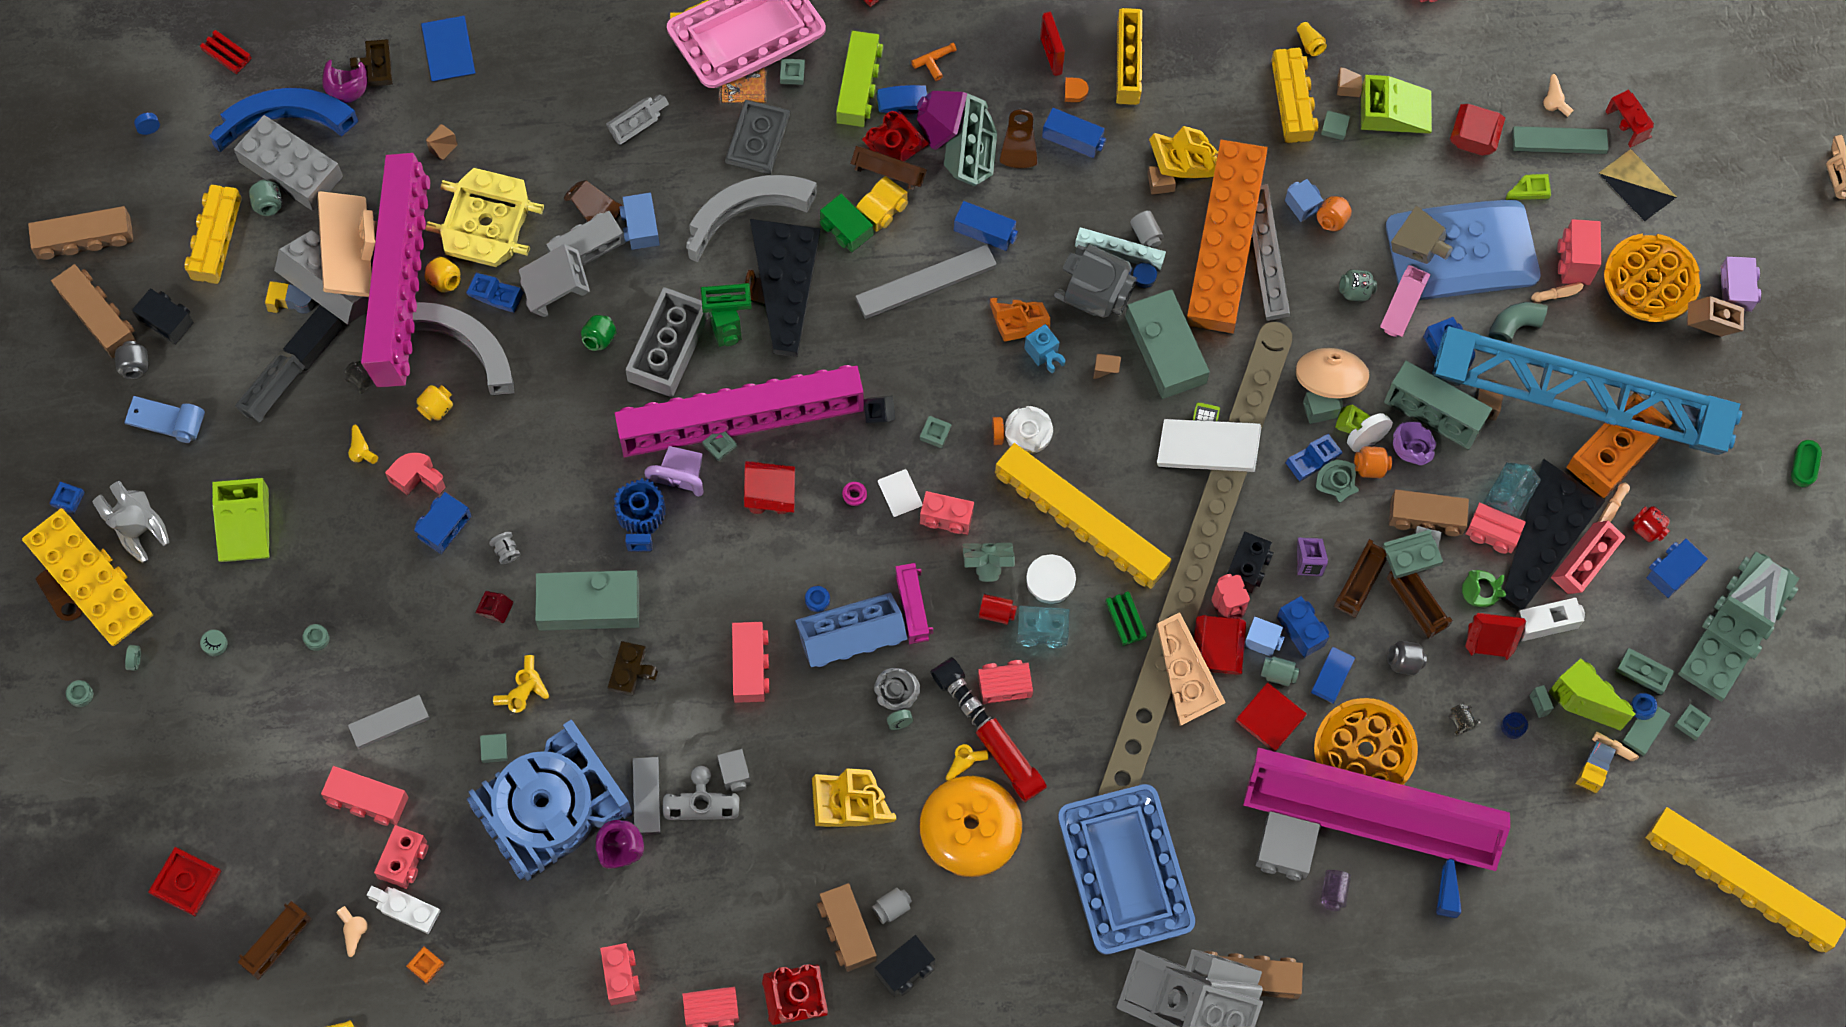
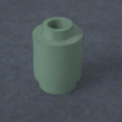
(1280, 671)

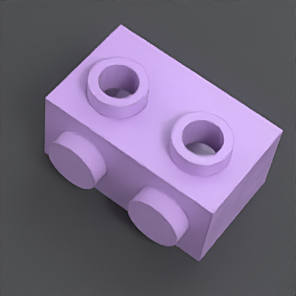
(1739, 282)

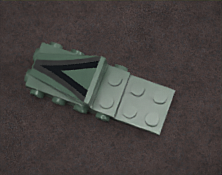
(1739, 624)

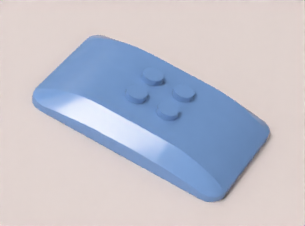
(1488, 254)
(1126, 869)

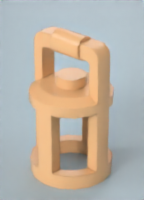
(1838, 163)

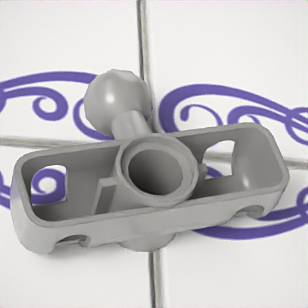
(685, 801)

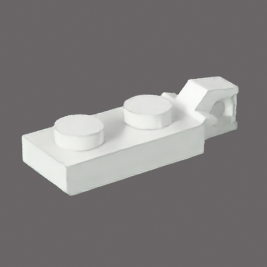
(405, 908)

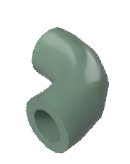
(1515, 317)

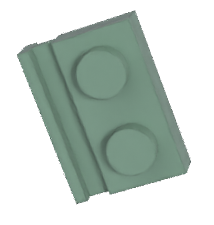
(1412, 554)

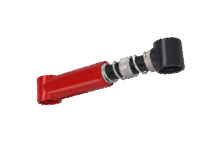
(1024, 778)

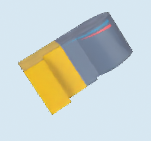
(288, 297)
(1596, 767)

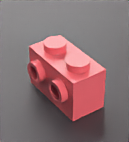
(946, 513)
(401, 857)
(618, 974)

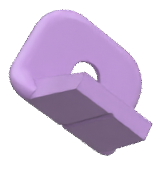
(678, 469)

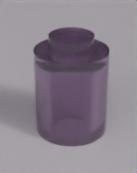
(1335, 889)

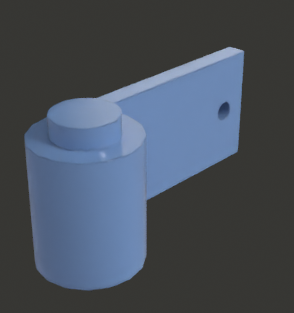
(166, 419)

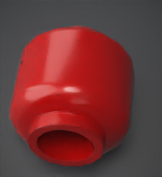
(1651, 524)

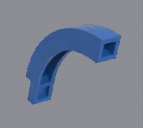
(282, 104)

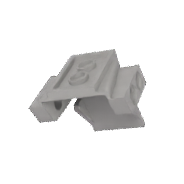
(1202, 994)

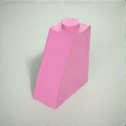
(1404, 301)

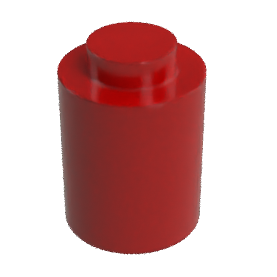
(997, 609)

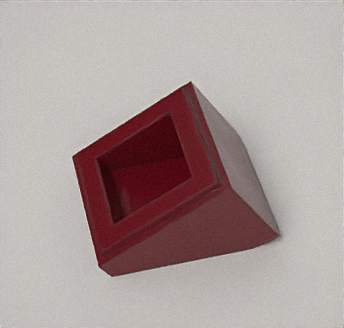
(494, 606)

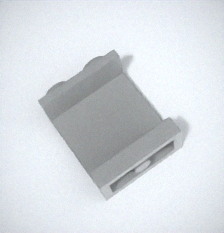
(552, 278)

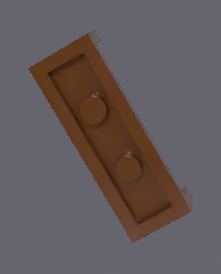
(888, 167)
(1361, 579)
(1420, 603)
(274, 940)

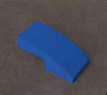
(900, 97)
(492, 292)
(1313, 457)
(1333, 675)

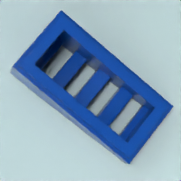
(1448, 897)

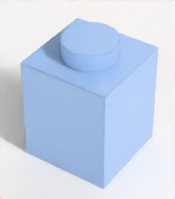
(1264, 637)

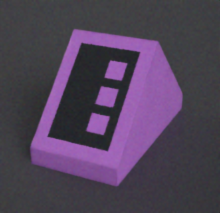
(1311, 557)

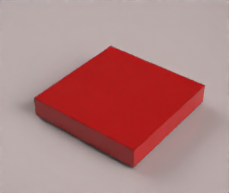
(1052, 43)
(1271, 717)
(184, 881)

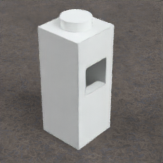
(1551, 618)

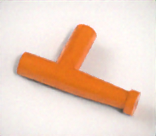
(929, 60)

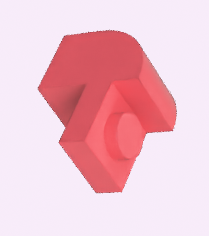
(413, 468)

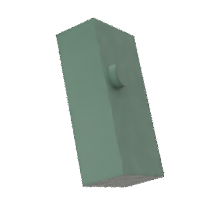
(1167, 344)
(1437, 405)
(587, 600)

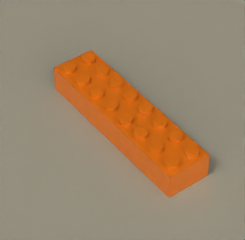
(1227, 236)

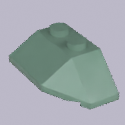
(972, 151)

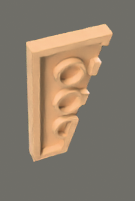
(1188, 674)

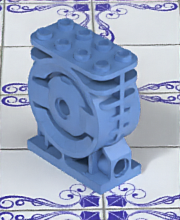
(530, 850)

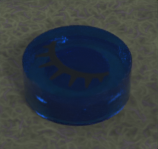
(1514, 725)

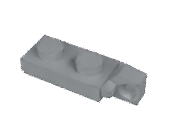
(636, 118)

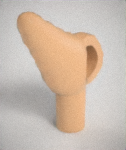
(1555, 98)
(352, 929)

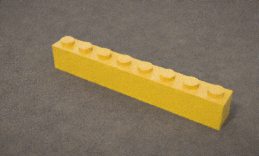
(1082, 516)
(1746, 880)

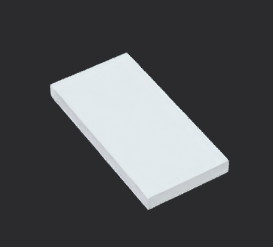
(1209, 445)

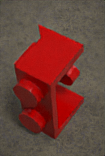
(1634, 117)

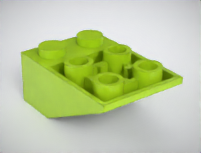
(1395, 105)
(241, 519)
(1589, 696)

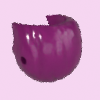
(344, 85)
(619, 844)

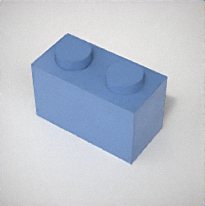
(641, 221)

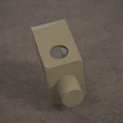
(1421, 238)

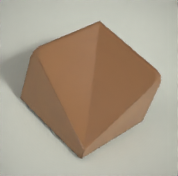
(1349, 83)
(441, 142)
(1160, 183)
(1106, 364)

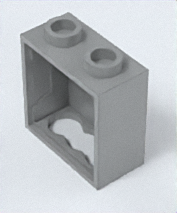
(1287, 846)

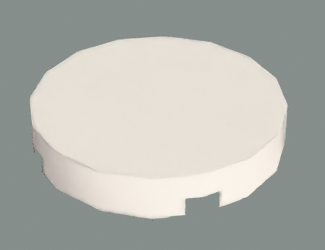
(1029, 429)
(1372, 431)
(1051, 578)

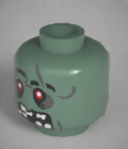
(265, 197)
(1357, 285)

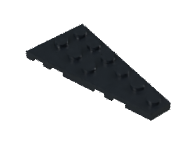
(786, 270)
(1553, 523)

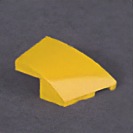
(1185, 154)
(849, 800)

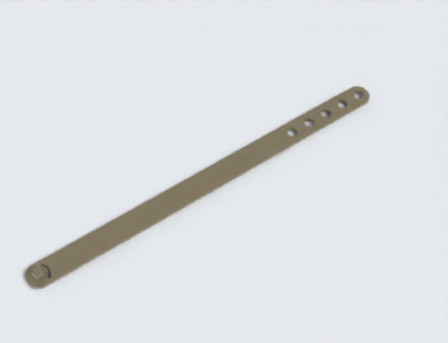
(1197, 559)

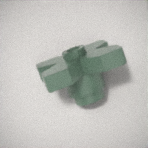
(988, 558)

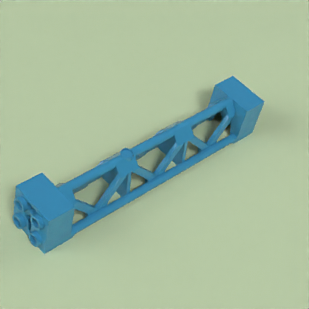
(1714, 420)

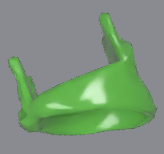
(1472, 588)

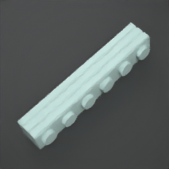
(1121, 248)

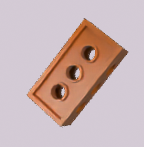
(1618, 448)

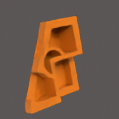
(1019, 318)

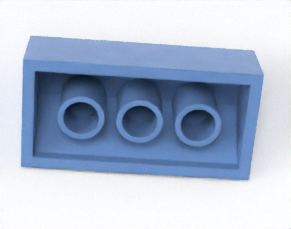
(851, 630)

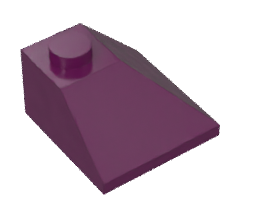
(940, 116)

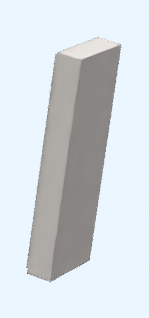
(388, 722)
(646, 795)

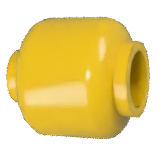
(442, 274)
(434, 402)

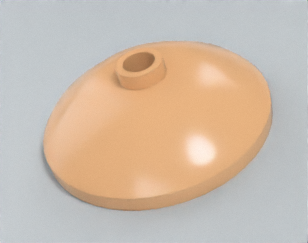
(1332, 373)

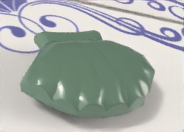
(1337, 479)

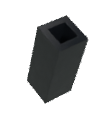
(314, 336)

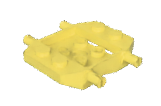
(462, 230)

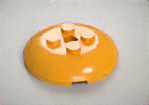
(1665, 263)
(1371, 722)
(964, 849)

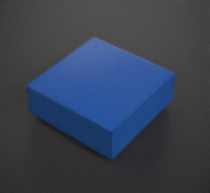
(67, 497)
(639, 542)

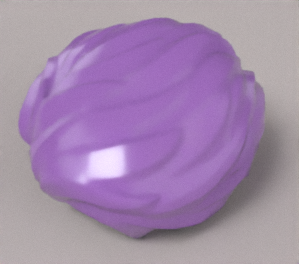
(1414, 443)

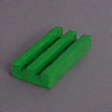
(743, 303)
(1119, 600)

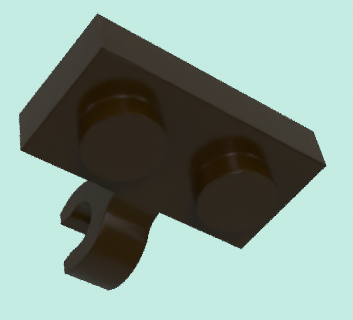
(376, 62)
(629, 667)

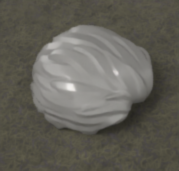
(896, 689)

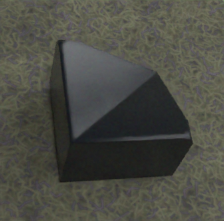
(879, 409)

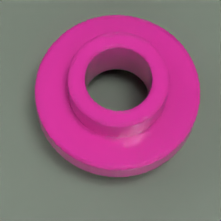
(854, 487)

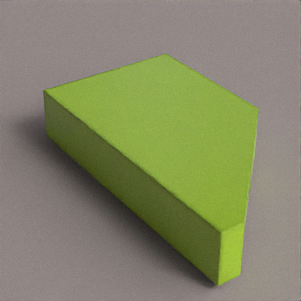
(1531, 187)

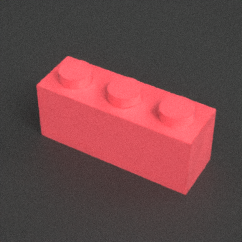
(1588, 557)
(749, 662)
(364, 796)

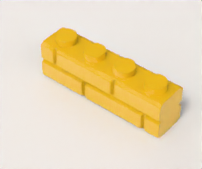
(1129, 56)
(1293, 95)
(213, 234)

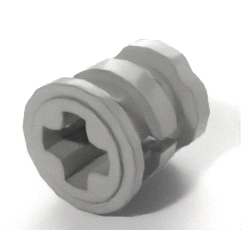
(505, 548)

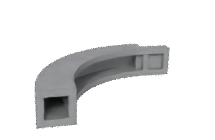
(745, 195)
(474, 335)

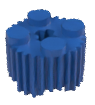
(628, 505)

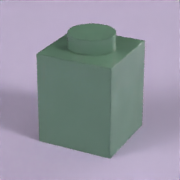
(1321, 408)

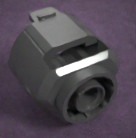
(1098, 282)

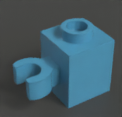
(1044, 348)

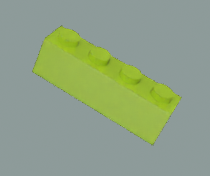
(858, 78)

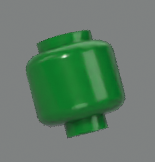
(598, 332)

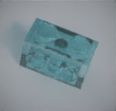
(1513, 489)
(1043, 626)

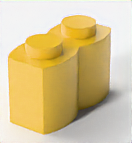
(883, 203)

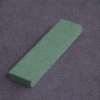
(1560, 140)

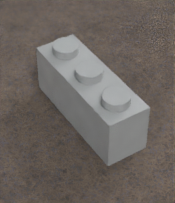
(592, 238)

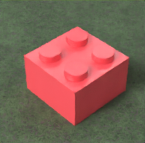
(1580, 252)

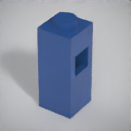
(1074, 133)
(985, 226)

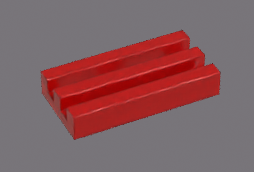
(212, 41)

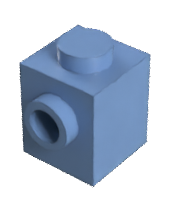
(1303, 199)

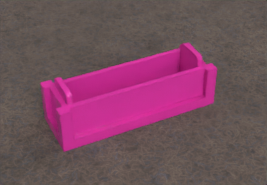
(912, 603)

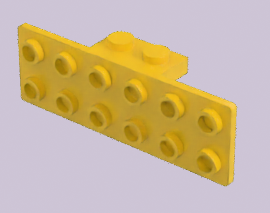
(88, 577)

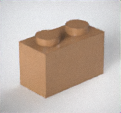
(1715, 316)

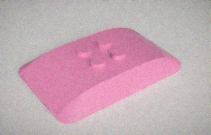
(741, 36)

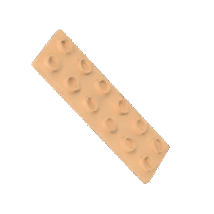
(346, 243)

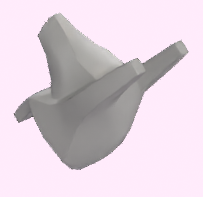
(131, 519)

